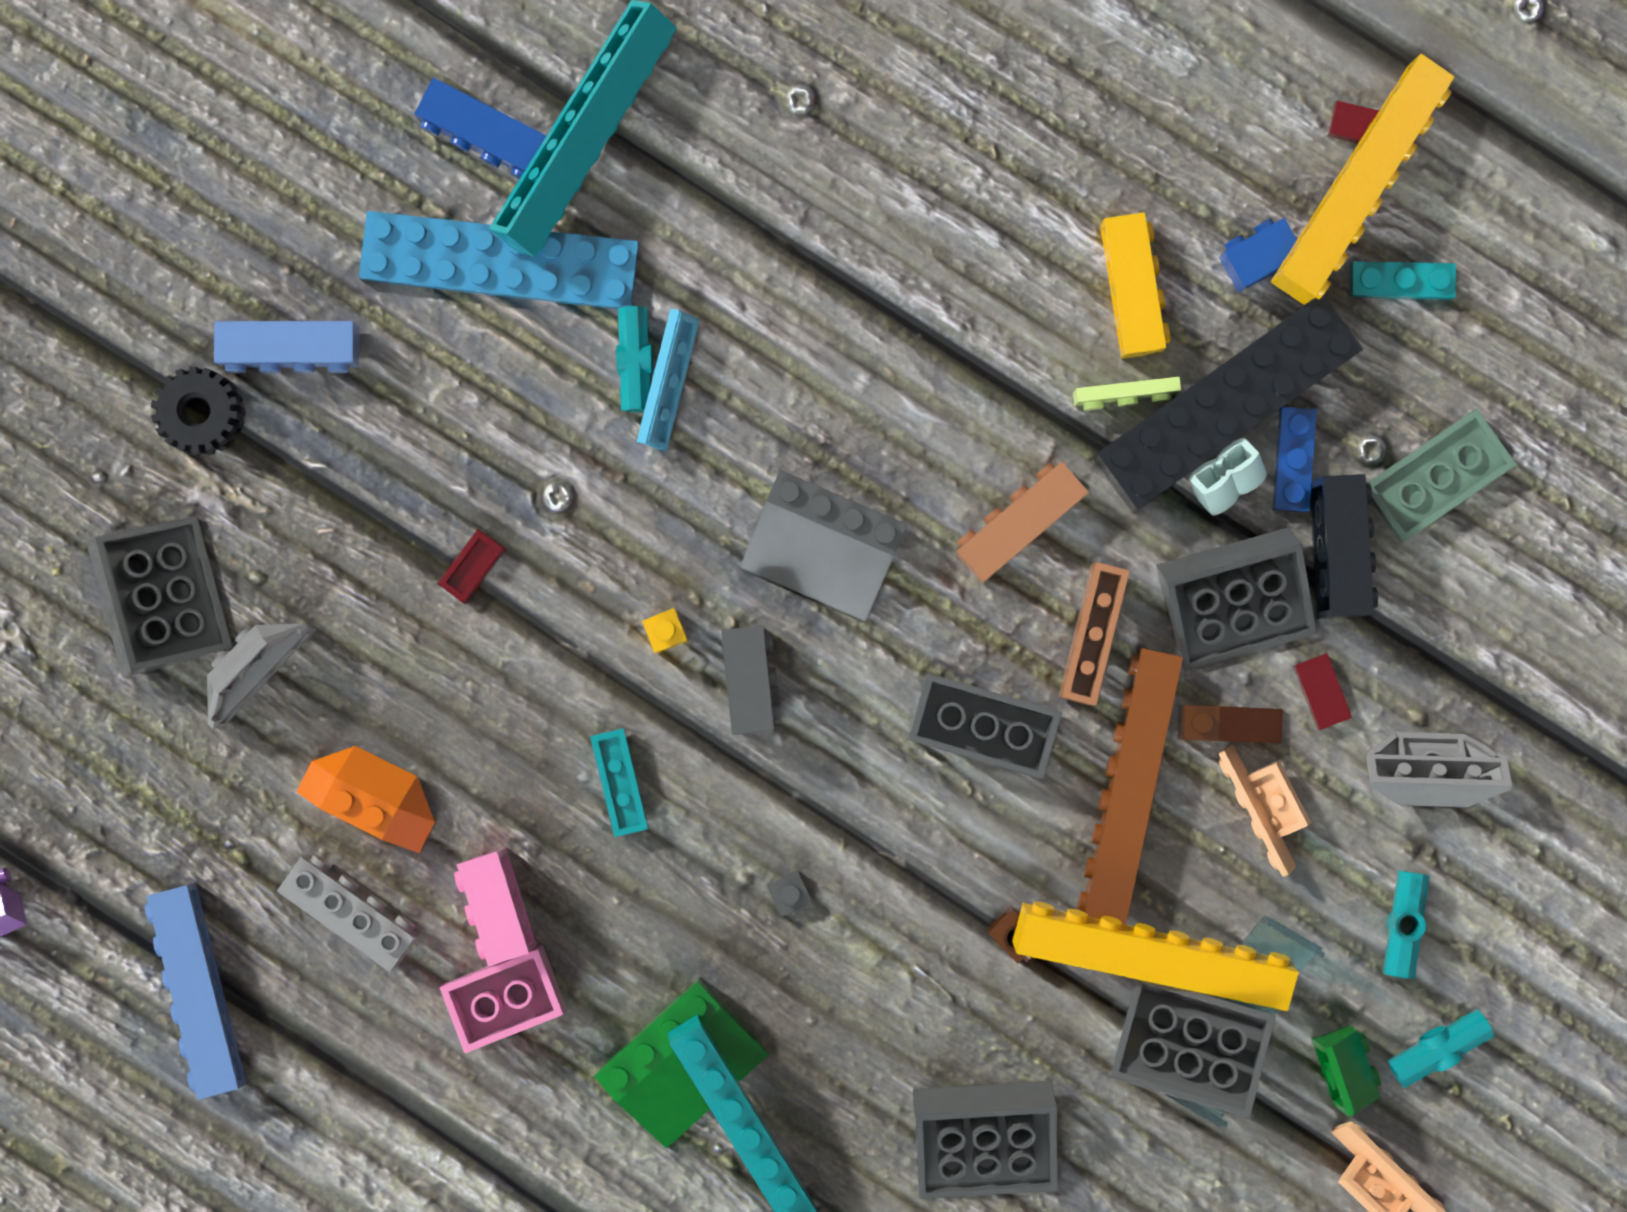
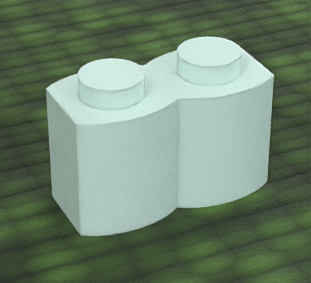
(1224, 479)

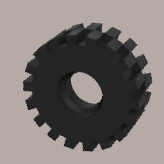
(223, 417)

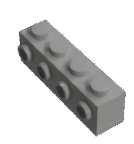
(349, 912)

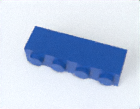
(478, 127)

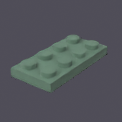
(1439, 475)

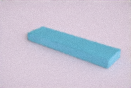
(668, 380)

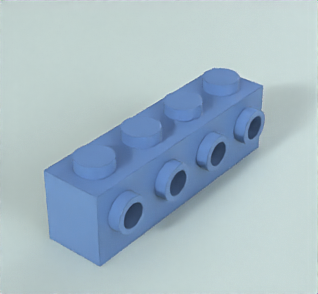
(286, 344)

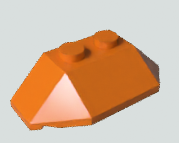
(370, 796)

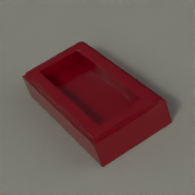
(1350, 121)
(471, 566)
(1322, 691)

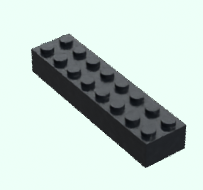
(1227, 403)

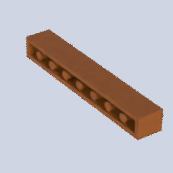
(1131, 784)

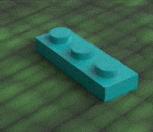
(1403, 280)
(619, 782)

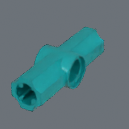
(634, 358)
(1401, 947)
(1440, 1048)

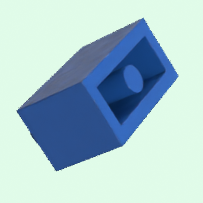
(1259, 255)

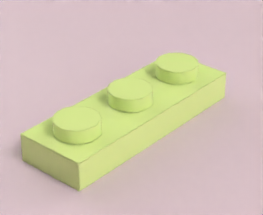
(1126, 393)

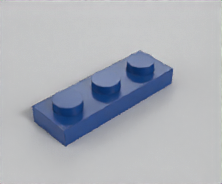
(1294, 459)

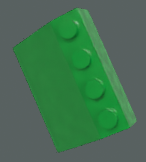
(652, 1081)

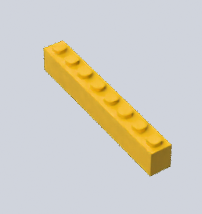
(1363, 179)
(1155, 956)

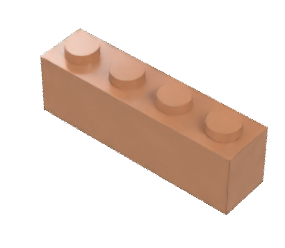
(1021, 522)
(1093, 634)

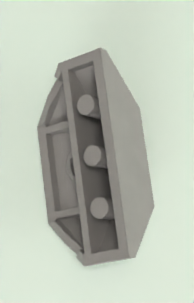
(249, 666)
(1437, 770)

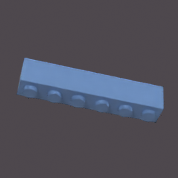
(195, 991)

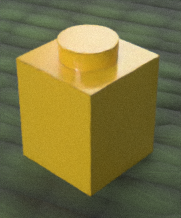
(665, 631)

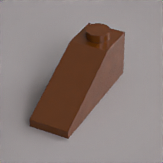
(1229, 724)

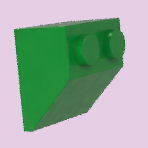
(1346, 1069)

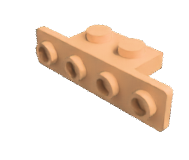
(1270, 803)
(1377, 1179)

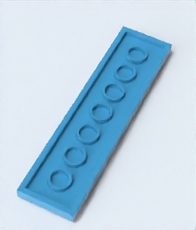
(477, 261)

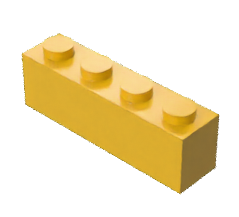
(1133, 285)

